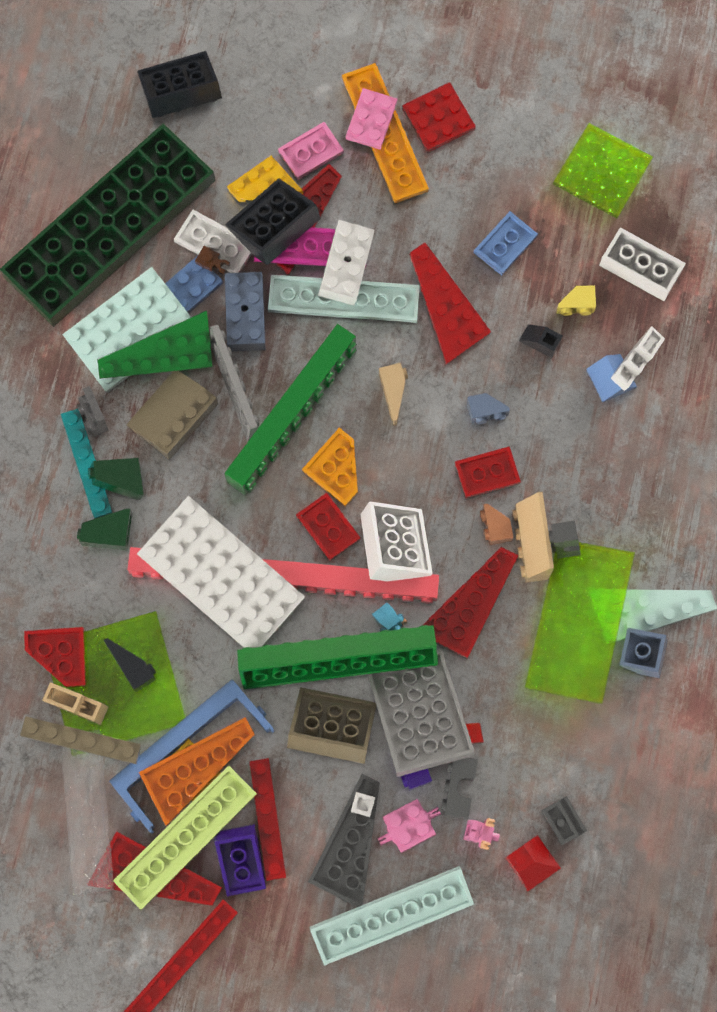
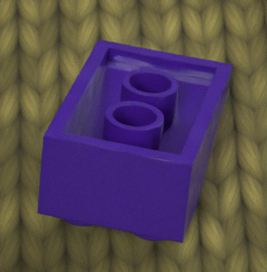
(240, 860)

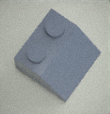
(644, 652)

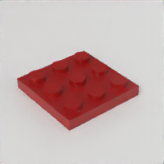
(438, 117)

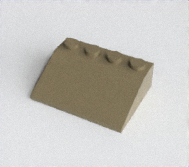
(173, 413)
(331, 725)

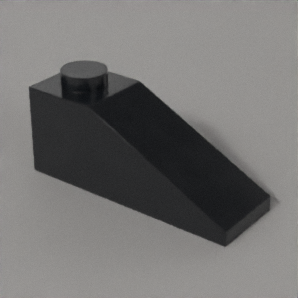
(134, 668)

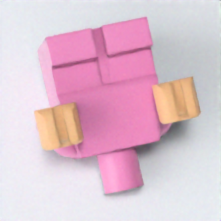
(481, 832)

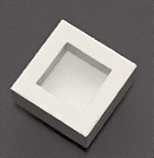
(363, 804)

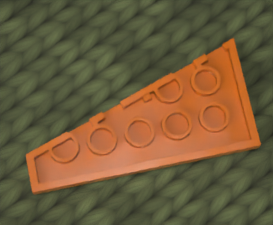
(184, 774)

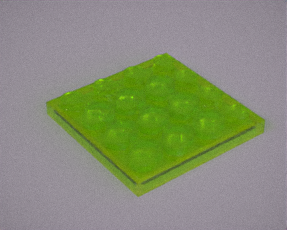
(603, 170)

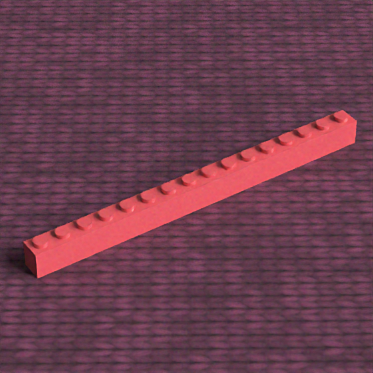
(328, 579)

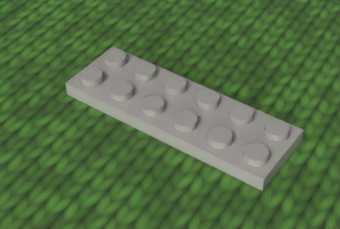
(234, 386)

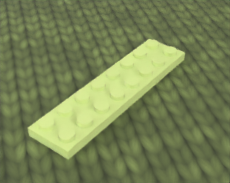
(184, 837)

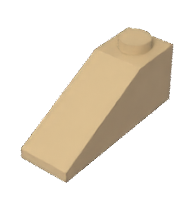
(393, 385)

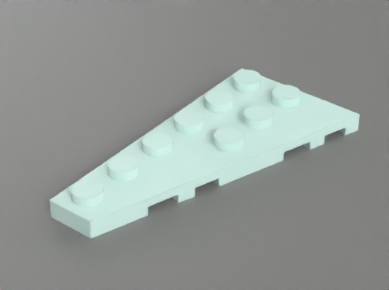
(659, 608)

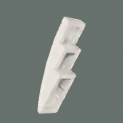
(638, 358)

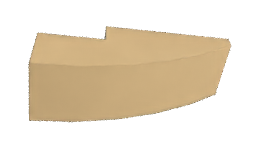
(75, 703)

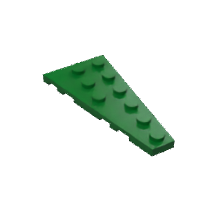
(171, 349)

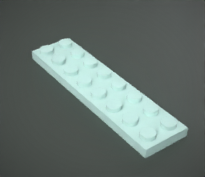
(373, 301)
(391, 915)

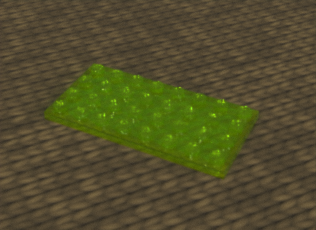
(580, 623)

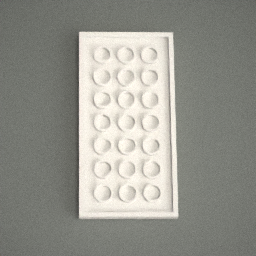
(221, 575)

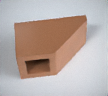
(498, 525)

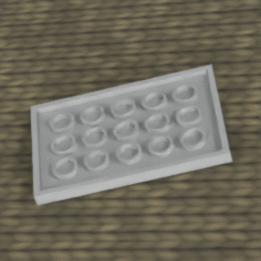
(421, 717)

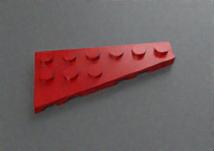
(466, 611)

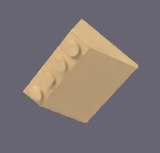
(533, 538)

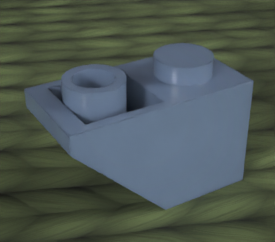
(485, 407)

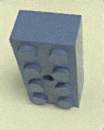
(245, 328)

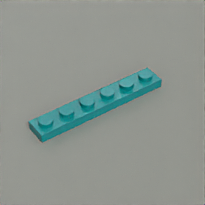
(84, 457)

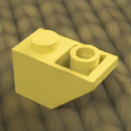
(579, 300)

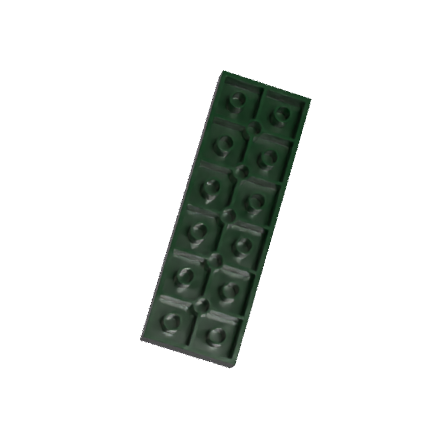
(108, 224)

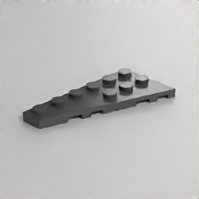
(346, 856)

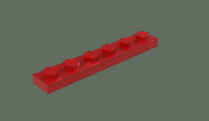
(267, 819)

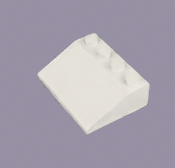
(395, 542)

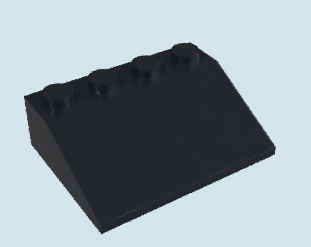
(179, 84)
(273, 221)

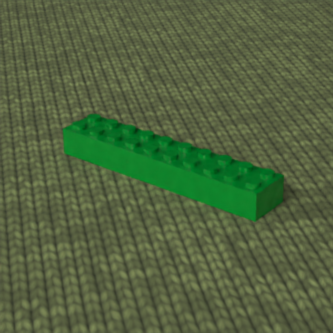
(291, 410)
(337, 657)

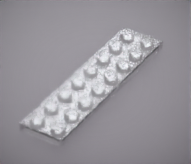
(87, 821)

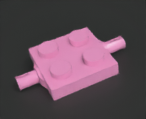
(409, 826)

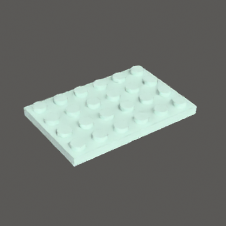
(125, 318)

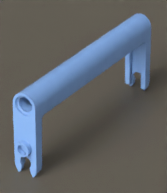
(177, 737)

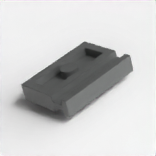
(564, 820)

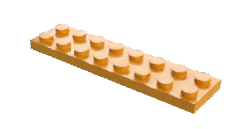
(396, 155)

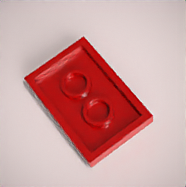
(487, 472)
(328, 526)

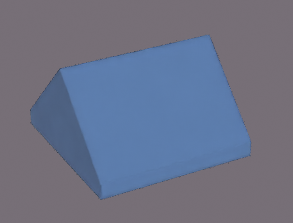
(601, 377)

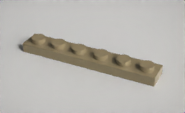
(80, 740)

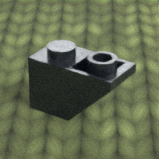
(541, 339)

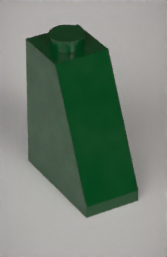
(118, 476)
(107, 531)

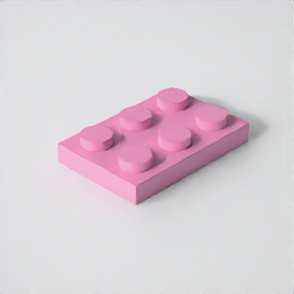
(371, 118)
(310, 151)

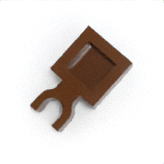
(209, 259)

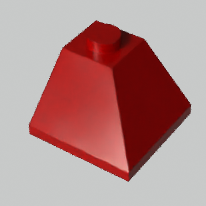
(532, 863)

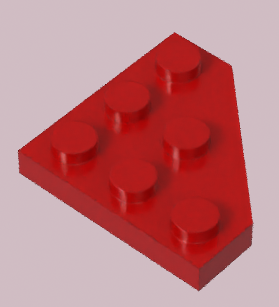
(60, 653)

